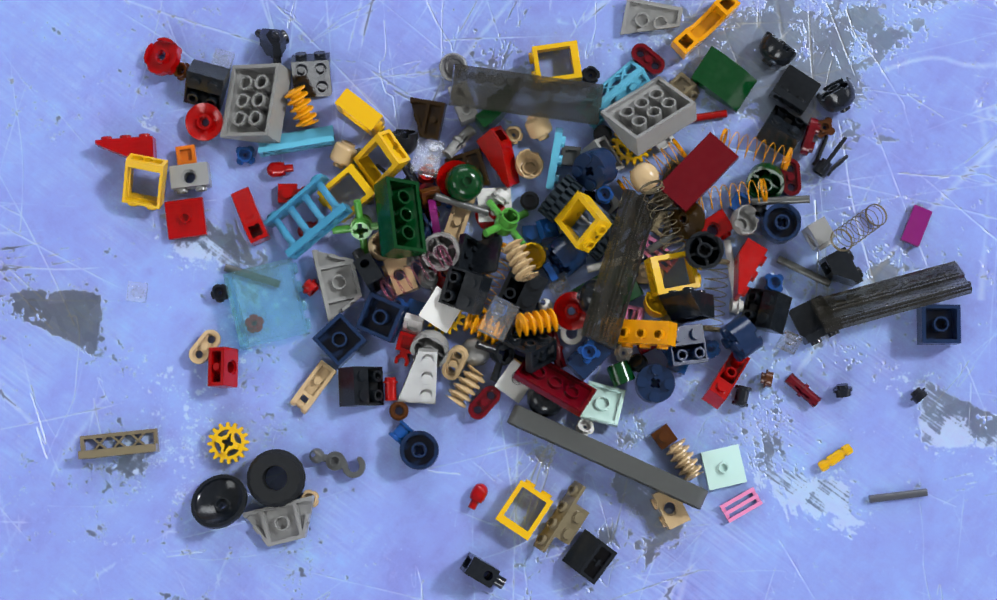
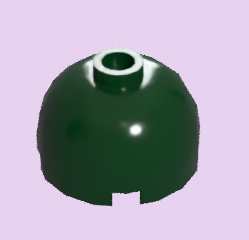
(773, 177)
(464, 182)

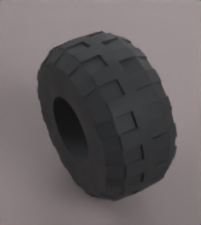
(257, 474)

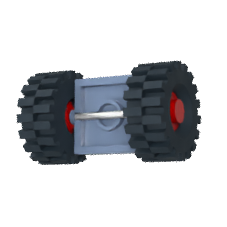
(557, 201)

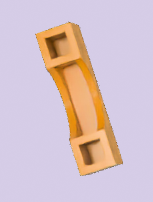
(704, 26)

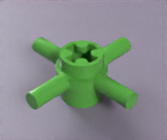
(505, 221)
(360, 234)

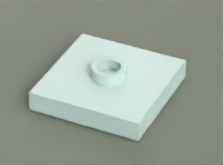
(605, 405)
(723, 467)

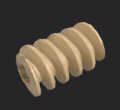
(518, 261)
(466, 386)
(684, 460)

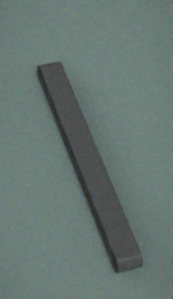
(607, 457)

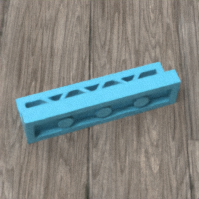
(627, 84)
(299, 141)

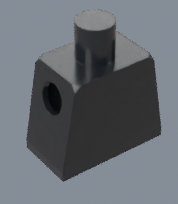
(368, 270)
(476, 567)

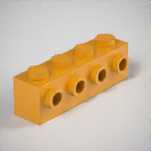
(648, 334)

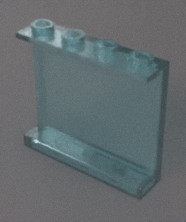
(267, 303)

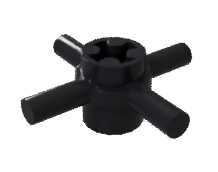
(496, 357)

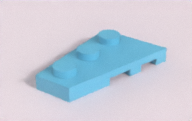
(556, 159)

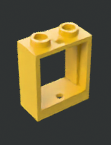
(574, 56)
(360, 113)
(397, 157)
(149, 164)
(359, 177)
(573, 211)
(655, 278)
(512, 525)

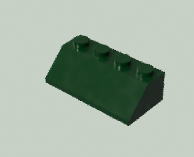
(399, 218)

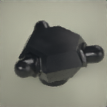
(273, 42)

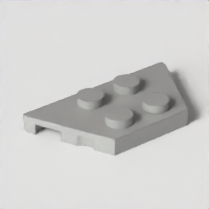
(337, 282)
(282, 523)

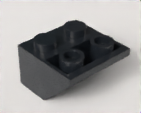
(206, 83)
(782, 129)
(841, 268)
(465, 290)
(523, 294)
(688, 305)
(767, 309)
(360, 386)
(589, 556)

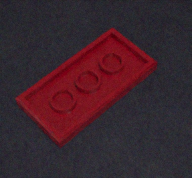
(698, 172)
(558, 387)

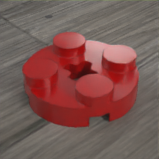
(169, 63)

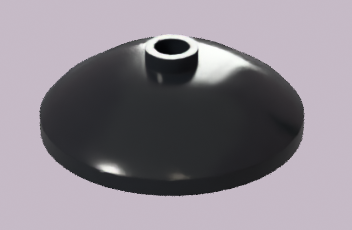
(213, 495)

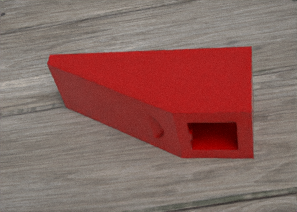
(125, 145)
(499, 152)
(250, 216)
(745, 265)
(724, 381)

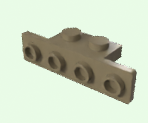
(565, 520)

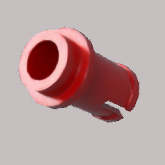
(390, 388)

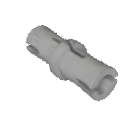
(459, 141)

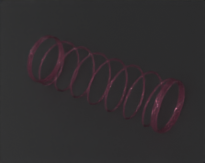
(391, 290)

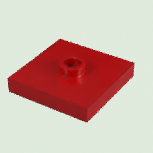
(185, 218)

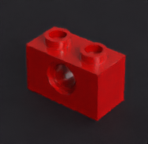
(720, 223)
(223, 367)

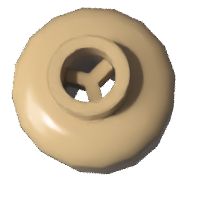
(538, 127)
(343, 154)

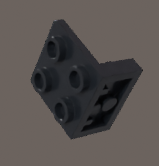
(795, 90)
(538, 349)

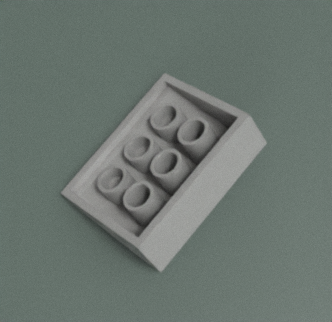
(256, 103)
(650, 115)

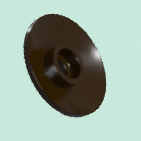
(694, 221)

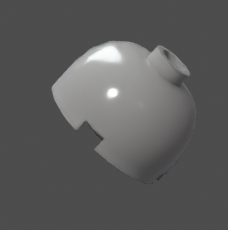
(449, 243)
(433, 340)

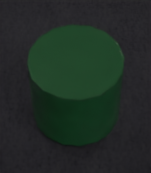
(620, 373)

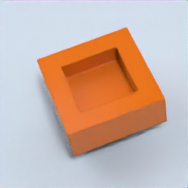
(186, 154)

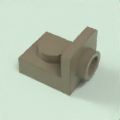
(686, 86)

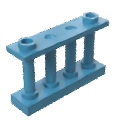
(324, 223)

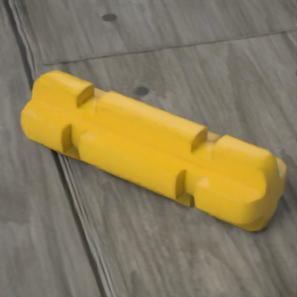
(835, 457)

